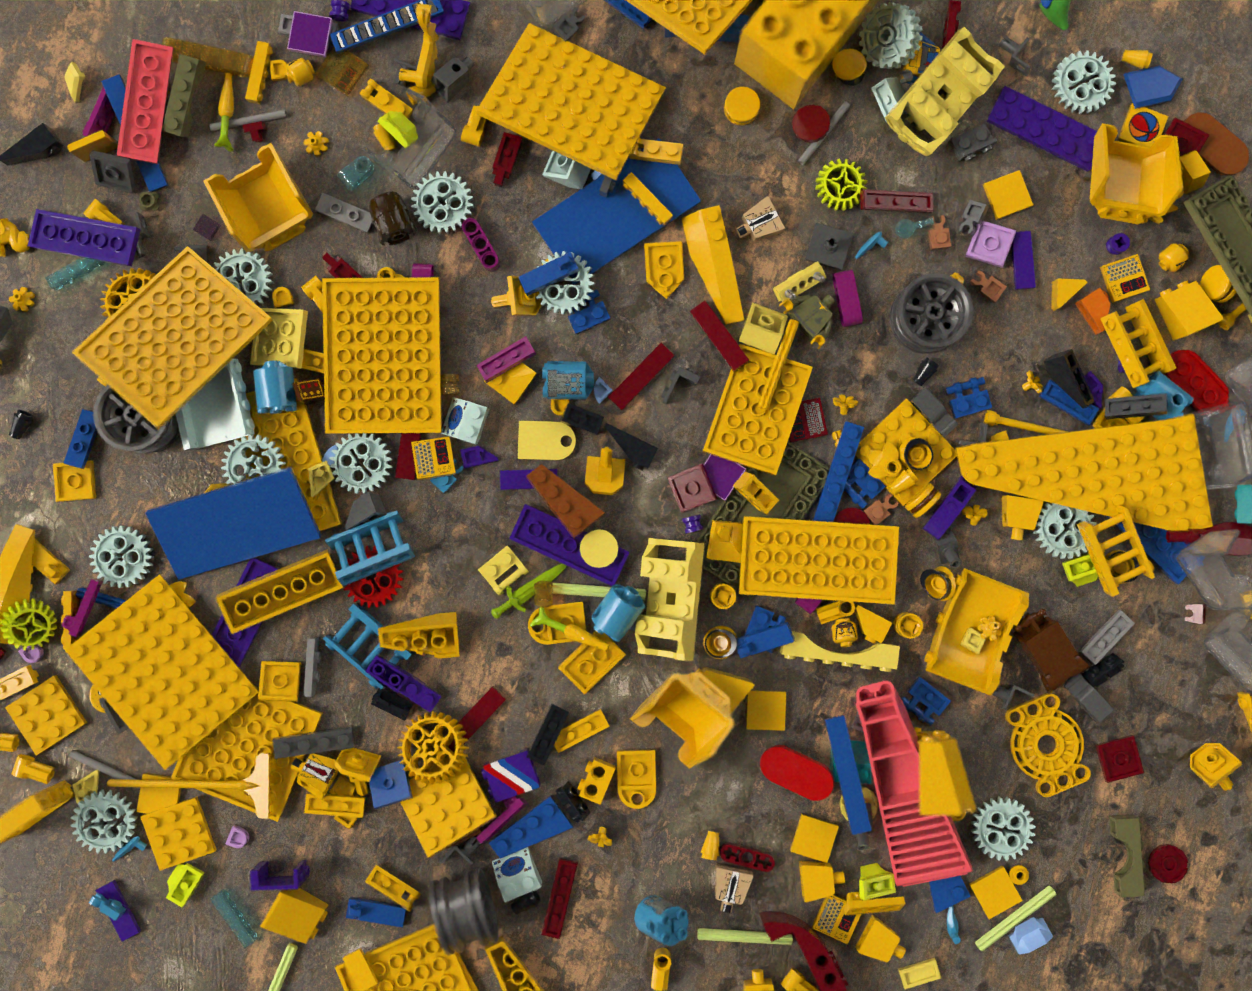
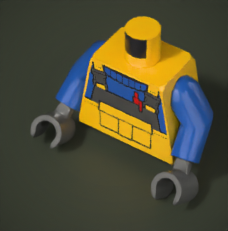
(920, 62)

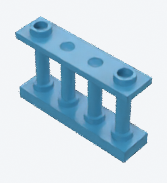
(382, 560)
(372, 625)

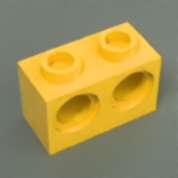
(756, 492)
(600, 781)

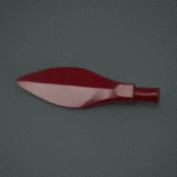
(1241, 546)

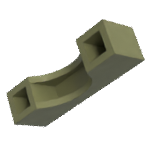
(186, 78)
(1129, 879)

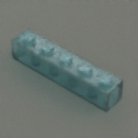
(71, 272)
(234, 918)

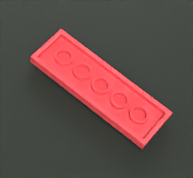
(145, 101)

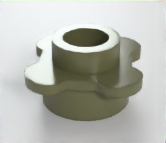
(144, 197)

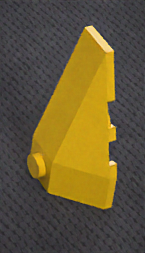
(427, 635)

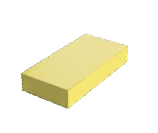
(919, 973)

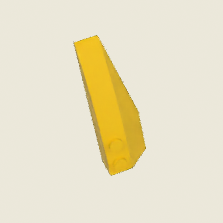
(713, 260)
(16, 572)

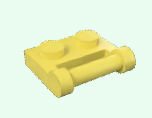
(499, 565)

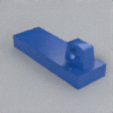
(548, 273)
(764, 640)
(376, 912)

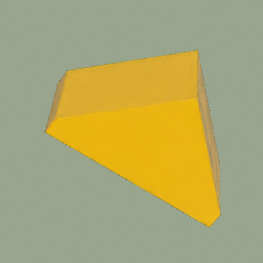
(1194, 171)
(1063, 290)

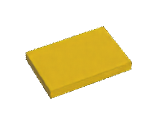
(590, 664)

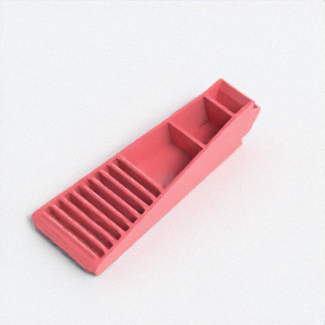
(918, 845)

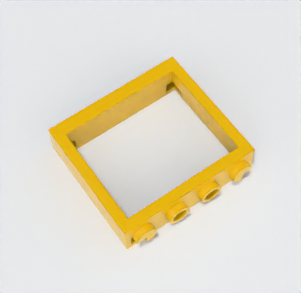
(33, 810)

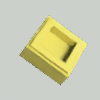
(973, 641)

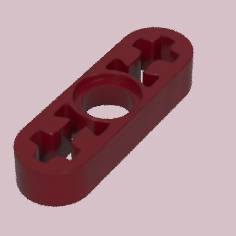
(762, 855)

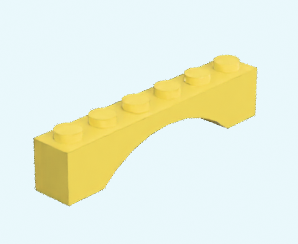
(877, 655)

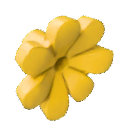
(316, 143)
(22, 299)
(1032, 383)
(844, 403)
(974, 513)
(989, 628)
(600, 838)

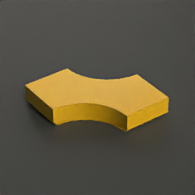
(344, 787)

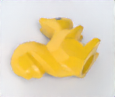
(10, 234)

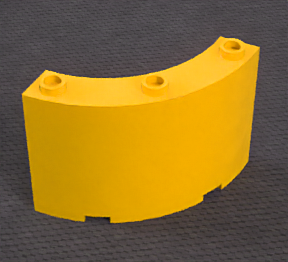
(975, 599)

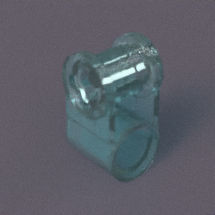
(354, 174)

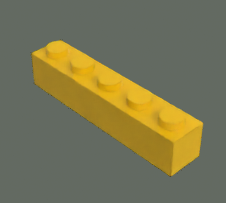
(258, 72)
(647, 199)

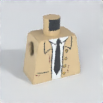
(761, 221)
(731, 885)

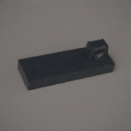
(1136, 406)
(547, 734)

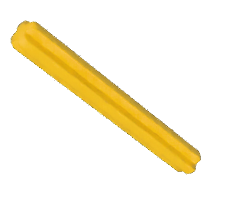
(778, 364)

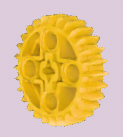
(112, 293)
(425, 750)

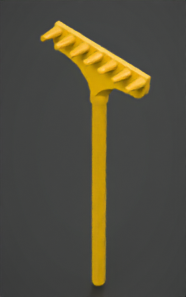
(256, 785)

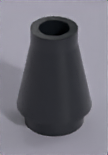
(925, 371)
(20, 423)
(526, 902)

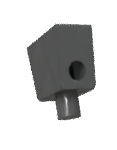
(452, 77)

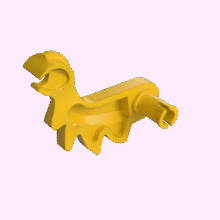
(428, 55)

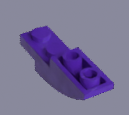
(950, 508)
(403, 682)

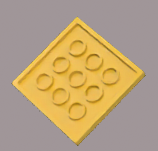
(895, 428)
(447, 810)

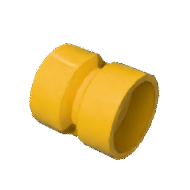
(722, 596)
(908, 625)

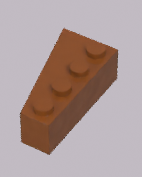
(566, 503)

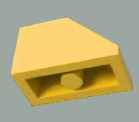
(871, 624)

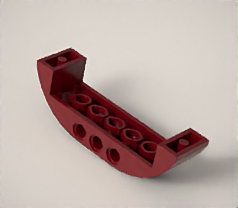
(821, 962)

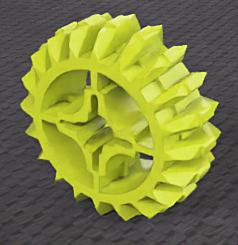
(848, 185)
(27, 639)

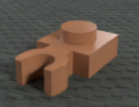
(939, 236)
(990, 287)
(879, 511)

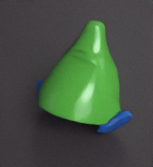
(1056, 12)

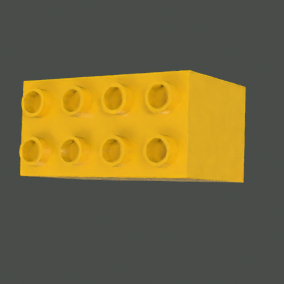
(795, 42)

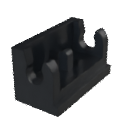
(581, 419)

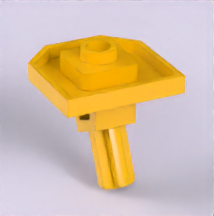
(518, 300)
(604, 473)
(1214, 765)
(358, 766)

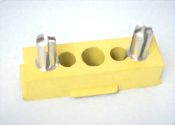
(808, 277)

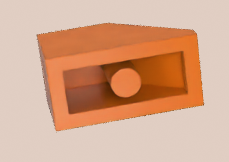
(1094, 307)

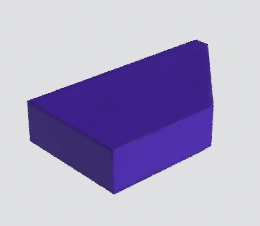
(1095, 387)
(476, 456)

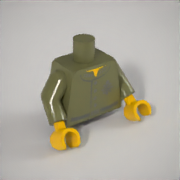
(812, 316)

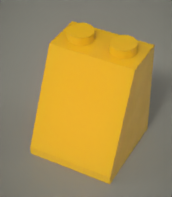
(1186, 309)
(732, 685)
(295, 915)

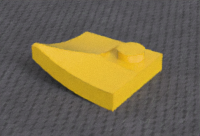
(513, 382)
(725, 541)

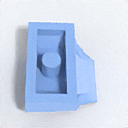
(1030, 935)

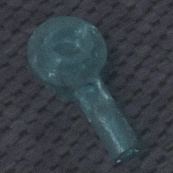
(905, 228)

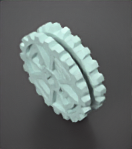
(890, 35)

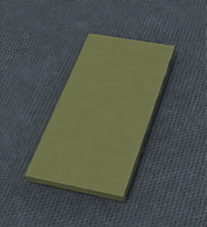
(1226, 225)
(796, 487)

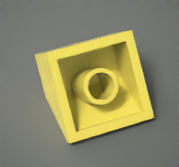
(763, 328)

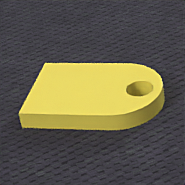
(543, 440)

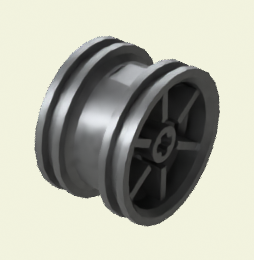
(948, 291)
(111, 425)
(463, 911)

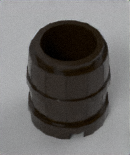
(391, 218)

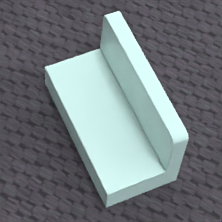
(887, 94)

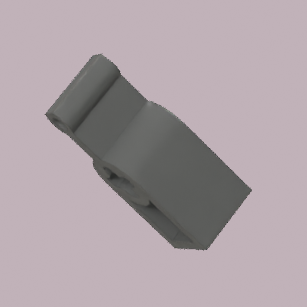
(934, 412)
(1088, 698)

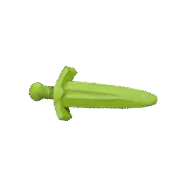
(525, 592)

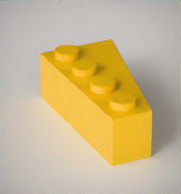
(509, 968)

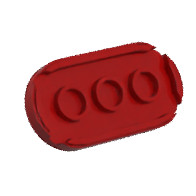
(1198, 380)
(797, 772)

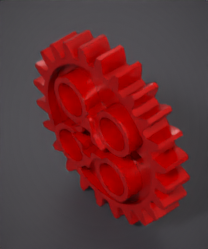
(357, 588)

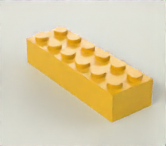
(278, 591)

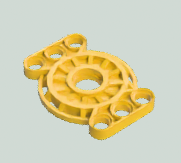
(1061, 759)

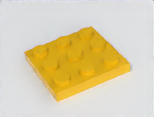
(46, 715)
(178, 833)

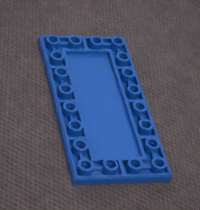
(610, 226)
(234, 523)

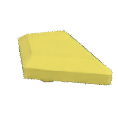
(74, 80)
(319, 477)
(86, 786)

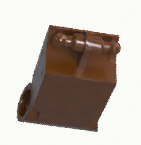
(1049, 649)

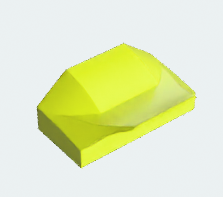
(399, 127)
(1080, 570)
(875, 882)
(183, 883)

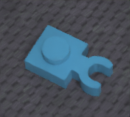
(445, 482)
(109, 907)

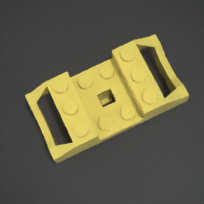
(962, 74)
(671, 599)

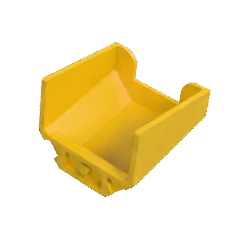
(1134, 179)
(261, 204)
(693, 711)
(942, 776)

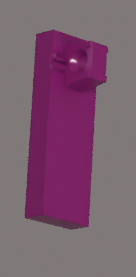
(101, 115)
(506, 359)
(76, 624)
(514, 806)

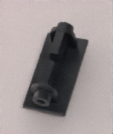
(1109, 665)
(392, 703)
(578, 809)

